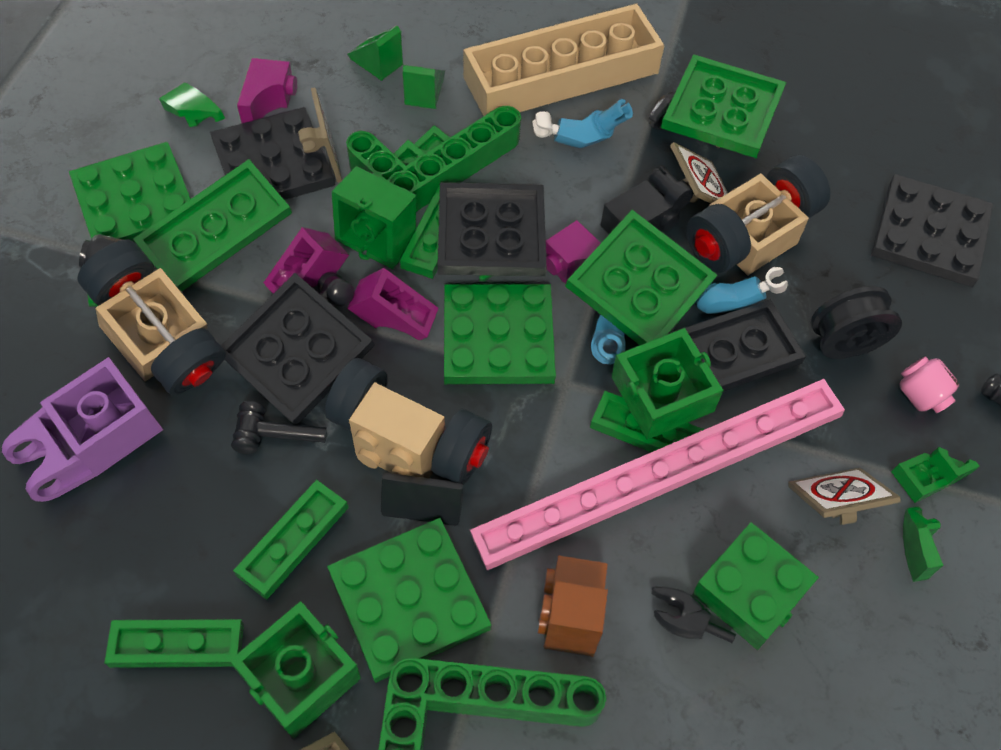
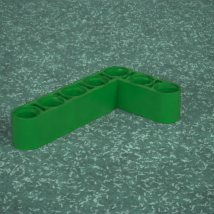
(446, 163)
(475, 701)

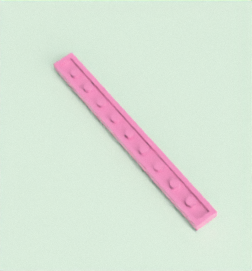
(655, 474)

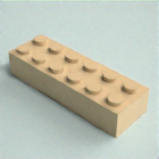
(563, 60)

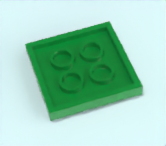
(724, 106)
(129, 191)
(640, 280)
(498, 334)
(408, 598)

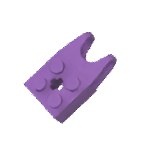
(81, 431)

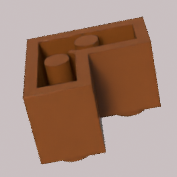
(576, 608)

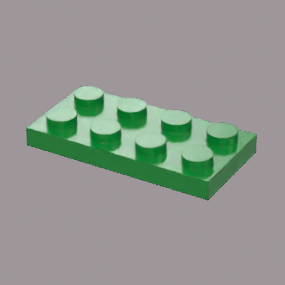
(213, 225)

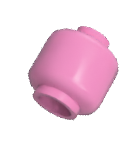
(929, 385)

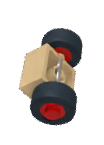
(759, 217)
(149, 318)
(401, 433)

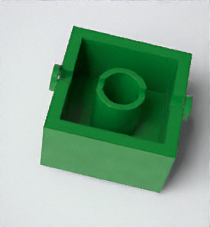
(373, 216)
(666, 383)
(754, 585)
(296, 669)

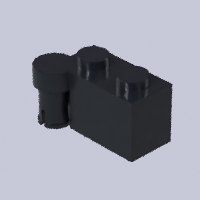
(655, 202)

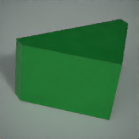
(380, 53)
(422, 86)

